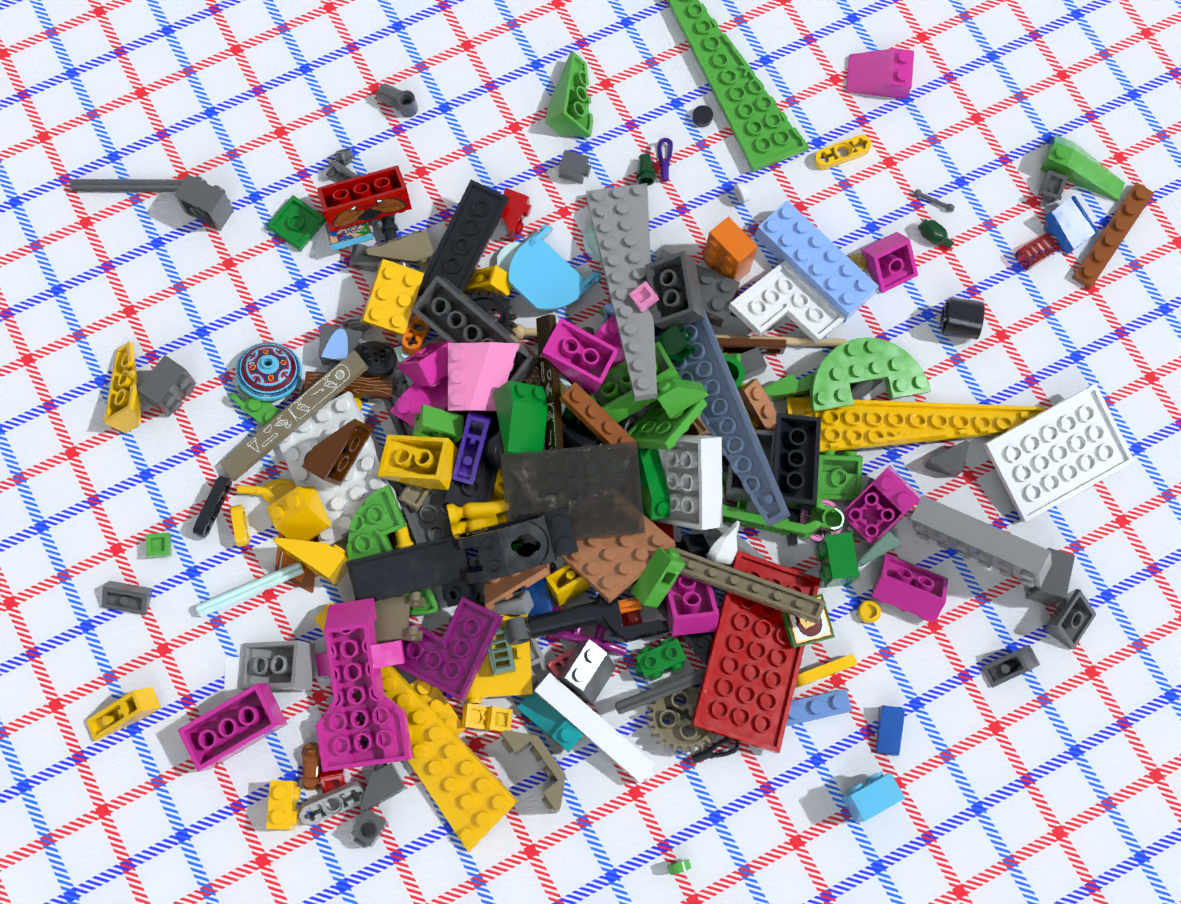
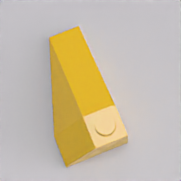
(123, 399)

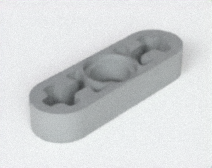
(313, 803)

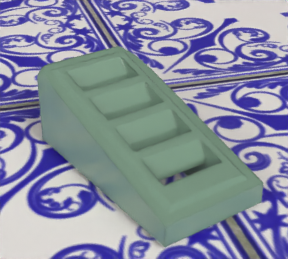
(883, 545)
(505, 669)

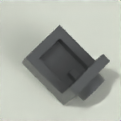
(1052, 186)

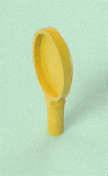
(270, 491)

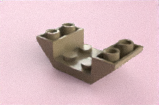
(517, 742)

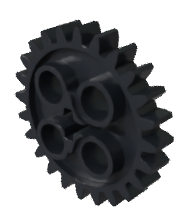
(496, 305)

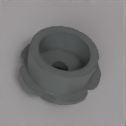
(344, 156)

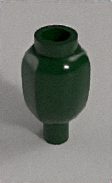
(935, 233)

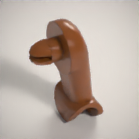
(311, 766)

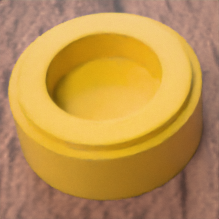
(869, 612)

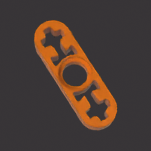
(419, 336)

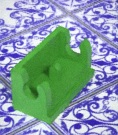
(438, 423)

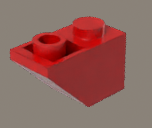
(514, 213)

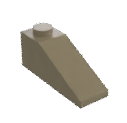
(410, 247)

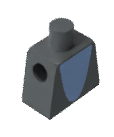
(337, 344)

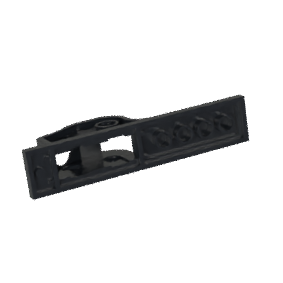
(447, 561)

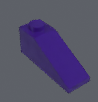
(471, 447)

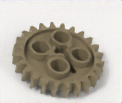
(672, 734)

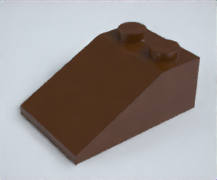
(337, 453)

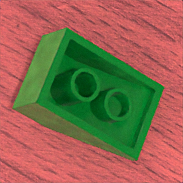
(521, 416)

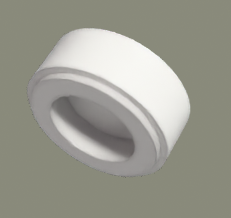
(741, 192)

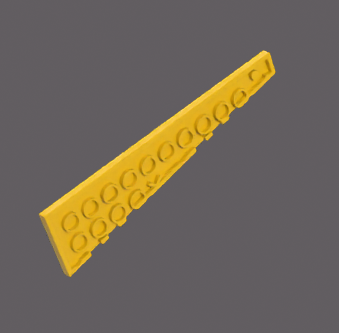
(901, 422)
(452, 774)

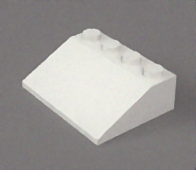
(694, 482)

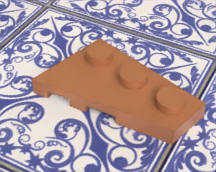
(504, 587)

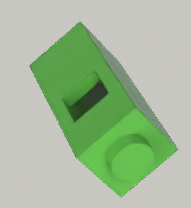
(658, 577)

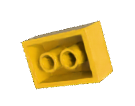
(392, 297)

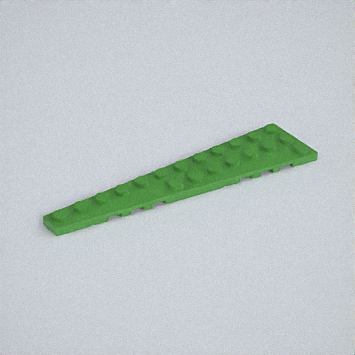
(749, 110)

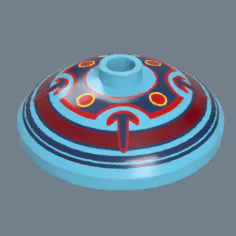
(271, 381)

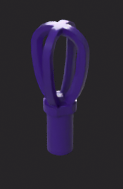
(664, 164)

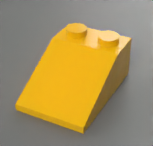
(418, 461)
(318, 557)

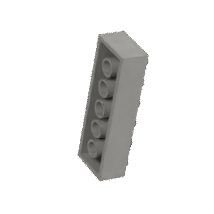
(981, 541)

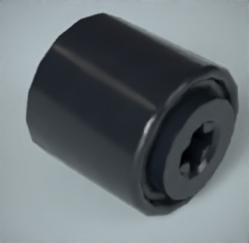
(962, 318)

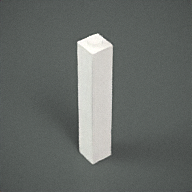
(595, 729)

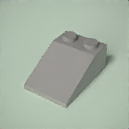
(278, 663)

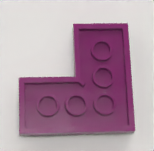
(456, 657)

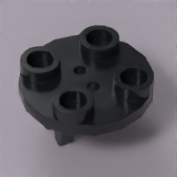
(379, 352)

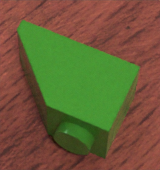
(679, 394)

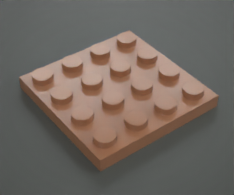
(616, 560)

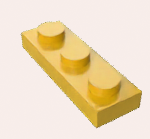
(439, 704)

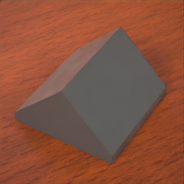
(1071, 619)

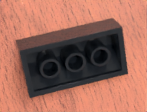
(797, 459)

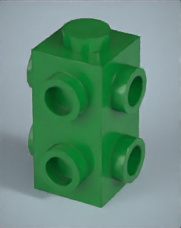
(662, 658)

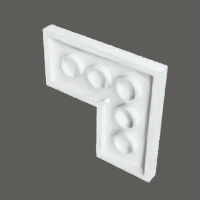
(788, 294)

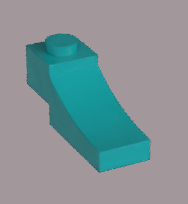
(550, 722)

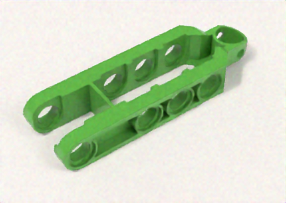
(821, 518)

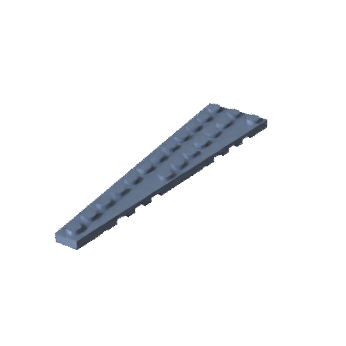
(728, 418)

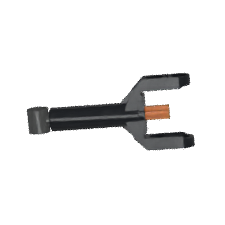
(585, 615)

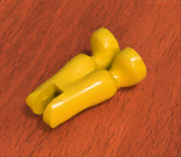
(476, 514)

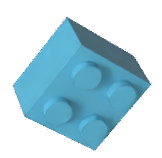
(873, 797)

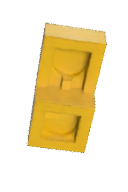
(486, 717)

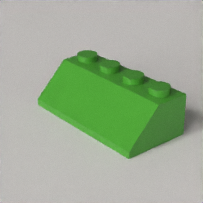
(616, 393)

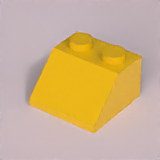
(299, 514)

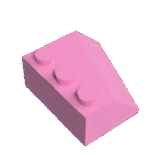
(477, 372)

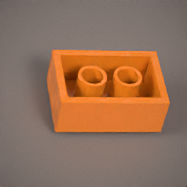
(729, 250)

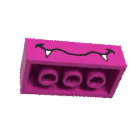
(232, 727)

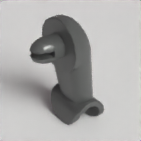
(339, 169)

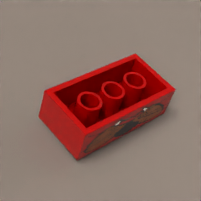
(364, 198)

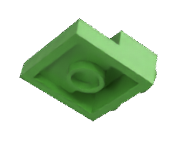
(839, 475)

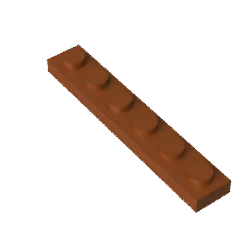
(1112, 235)

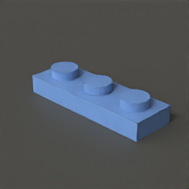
(819, 707)

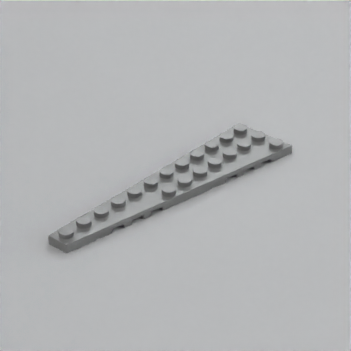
(623, 243)

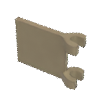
(393, 618)

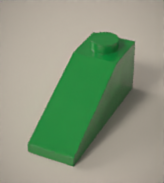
(653, 485)

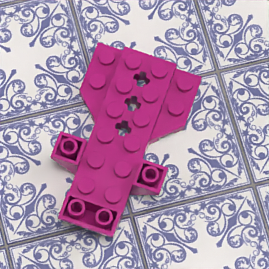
(355, 665)

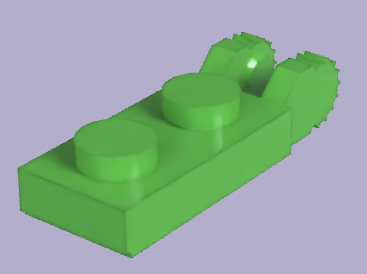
(259, 410)

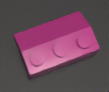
(910, 588)

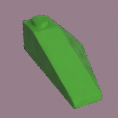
(569, 106)
(1081, 168)

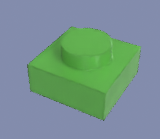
(158, 545)

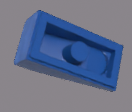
(890, 729)

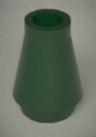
(645, 170)

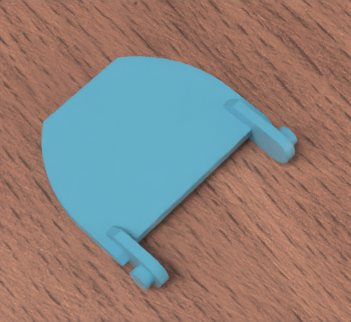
(545, 276)

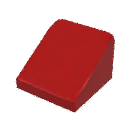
(332, 780)

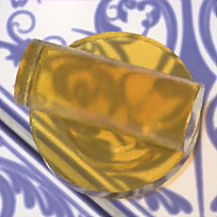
(860, 260)

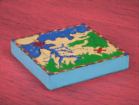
(349, 236)

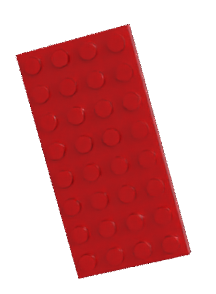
(751, 663)

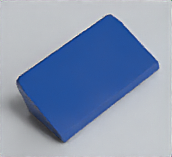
(540, 597)

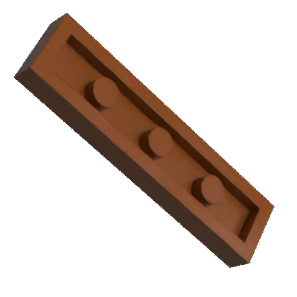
(594, 416)

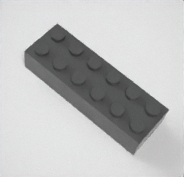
(463, 321)

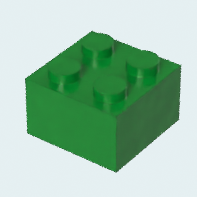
(837, 560)

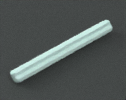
(249, 589)

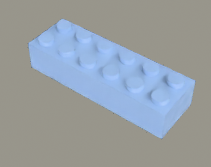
(816, 259)

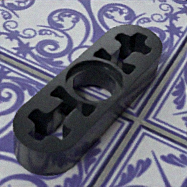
(212, 506)

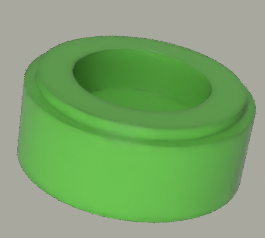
(679, 866)

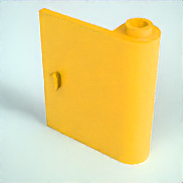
(507, 684)

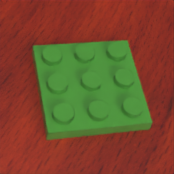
(659, 431)

